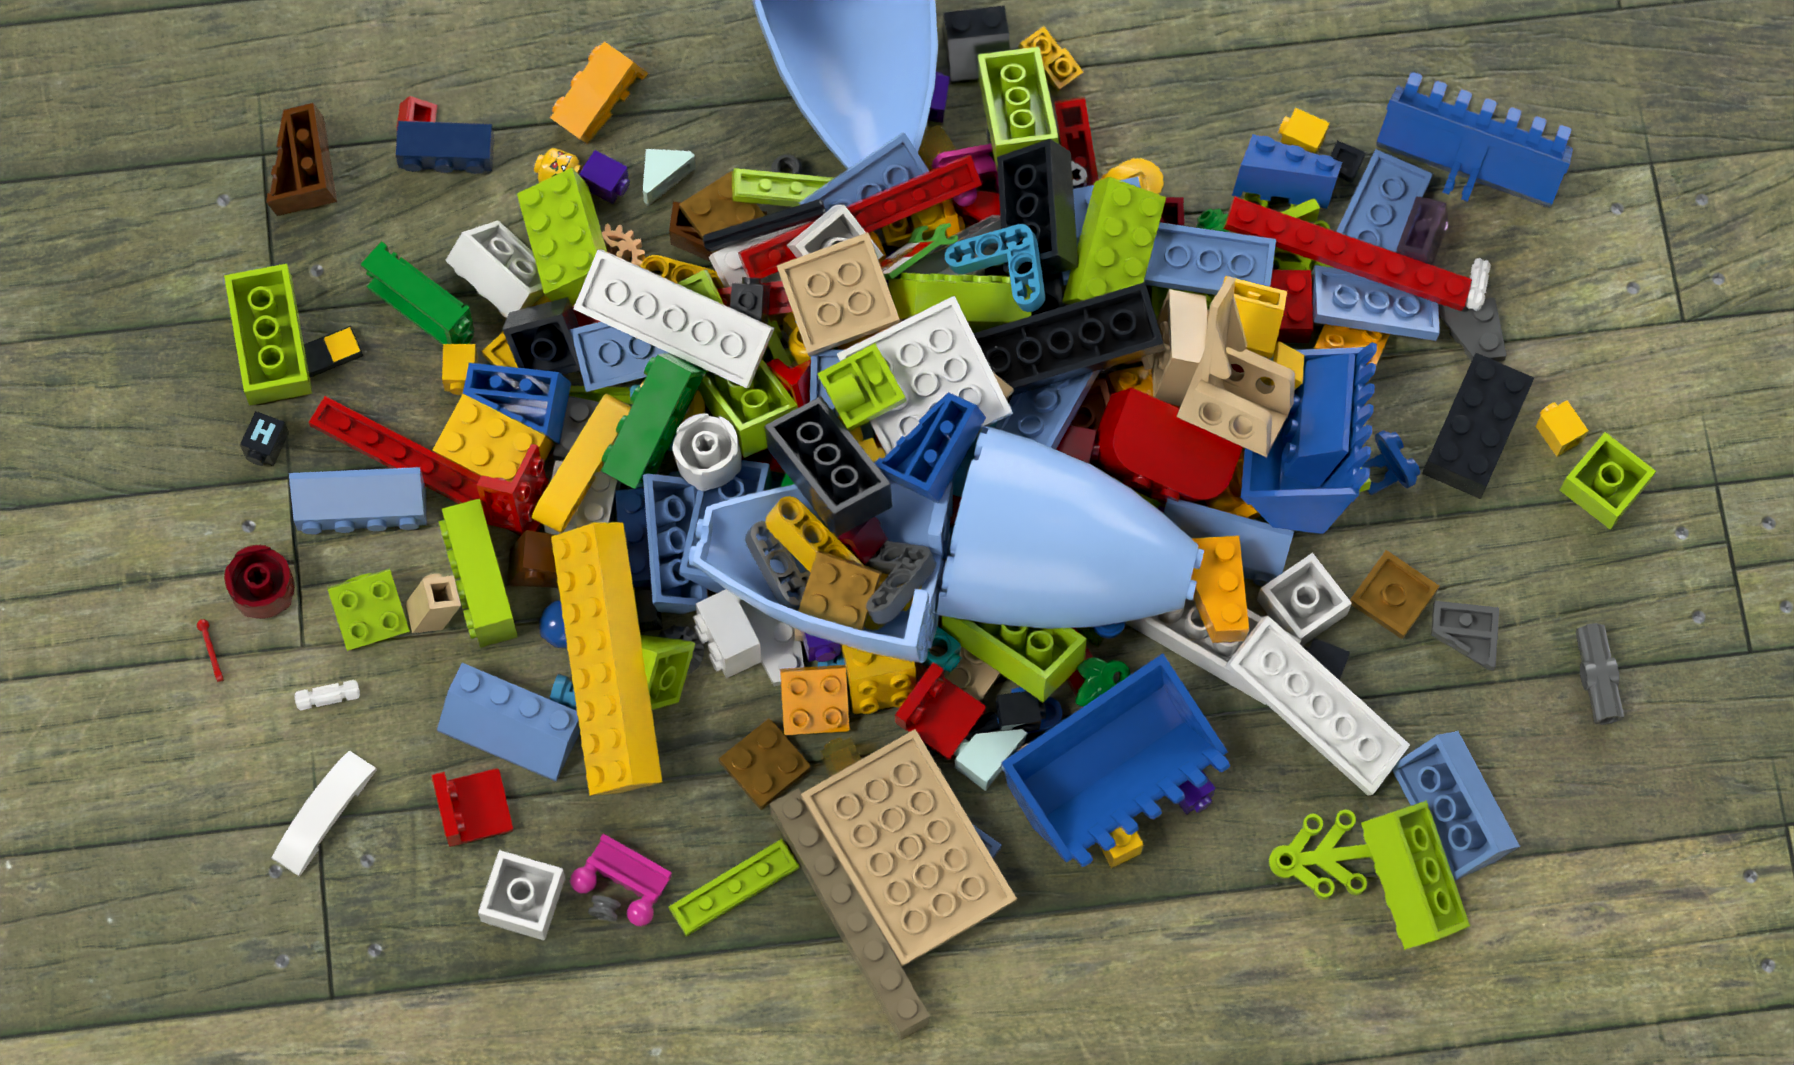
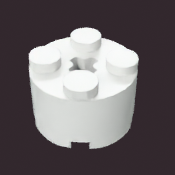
(722, 458)

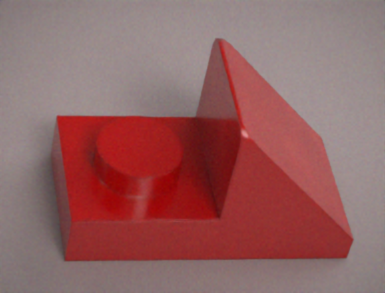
(794, 379)

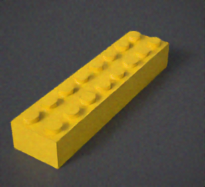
(606, 658)

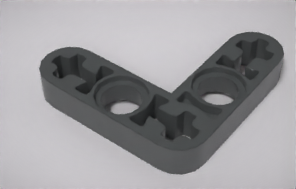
(911, 567)
(797, 580)

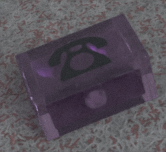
(1424, 230)

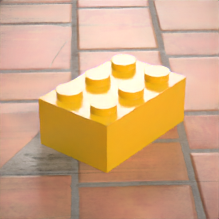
(487, 440)

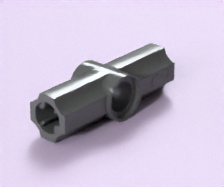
(1599, 674)

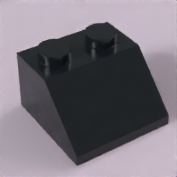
(971, 34)
(543, 338)

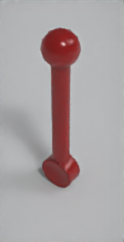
(203, 626)

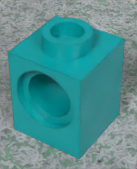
(950, 658)

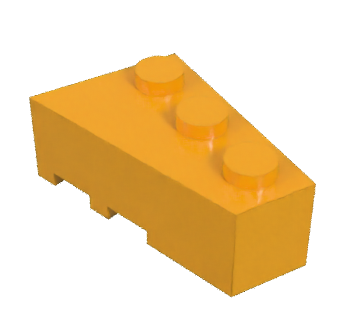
(596, 92)
(1221, 589)

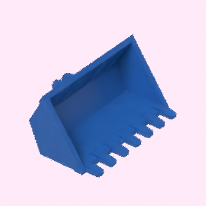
(1475, 144)
(1297, 505)
(1114, 762)

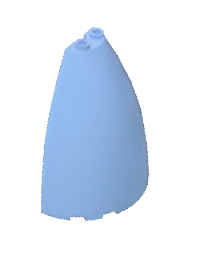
(855, 67)
(911, 520)
(1059, 543)

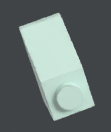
(983, 755)

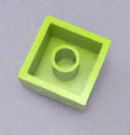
(1607, 480)

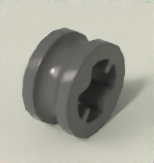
(604, 908)

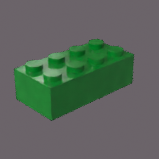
(653, 419)

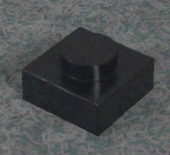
(1350, 158)

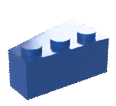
(1286, 172)
(522, 394)
(934, 448)

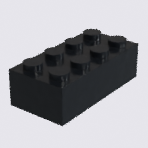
(1039, 193)
(1478, 425)
(828, 466)

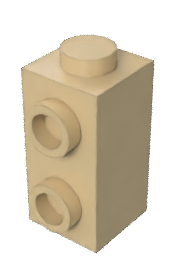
(433, 603)

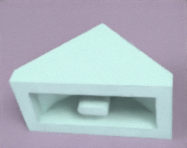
(664, 170)

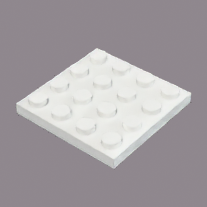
(928, 359)

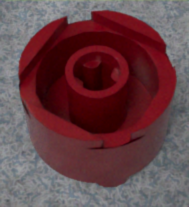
(242, 579)

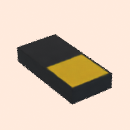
(332, 351)

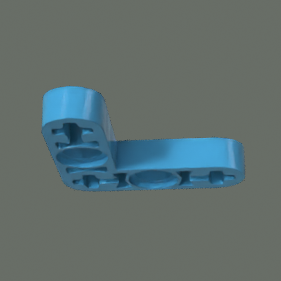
(1014, 255)

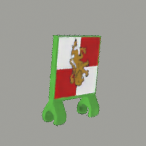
(915, 250)

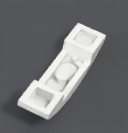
(322, 811)

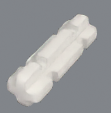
(1479, 282)
(327, 694)

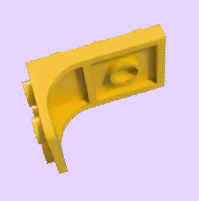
(877, 680)

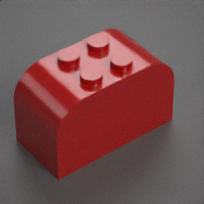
(1161, 453)

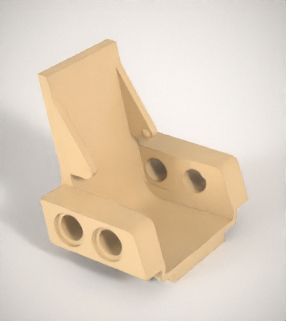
(1235, 402)

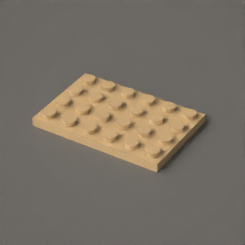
(908, 847)

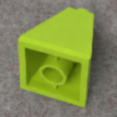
(665, 668)

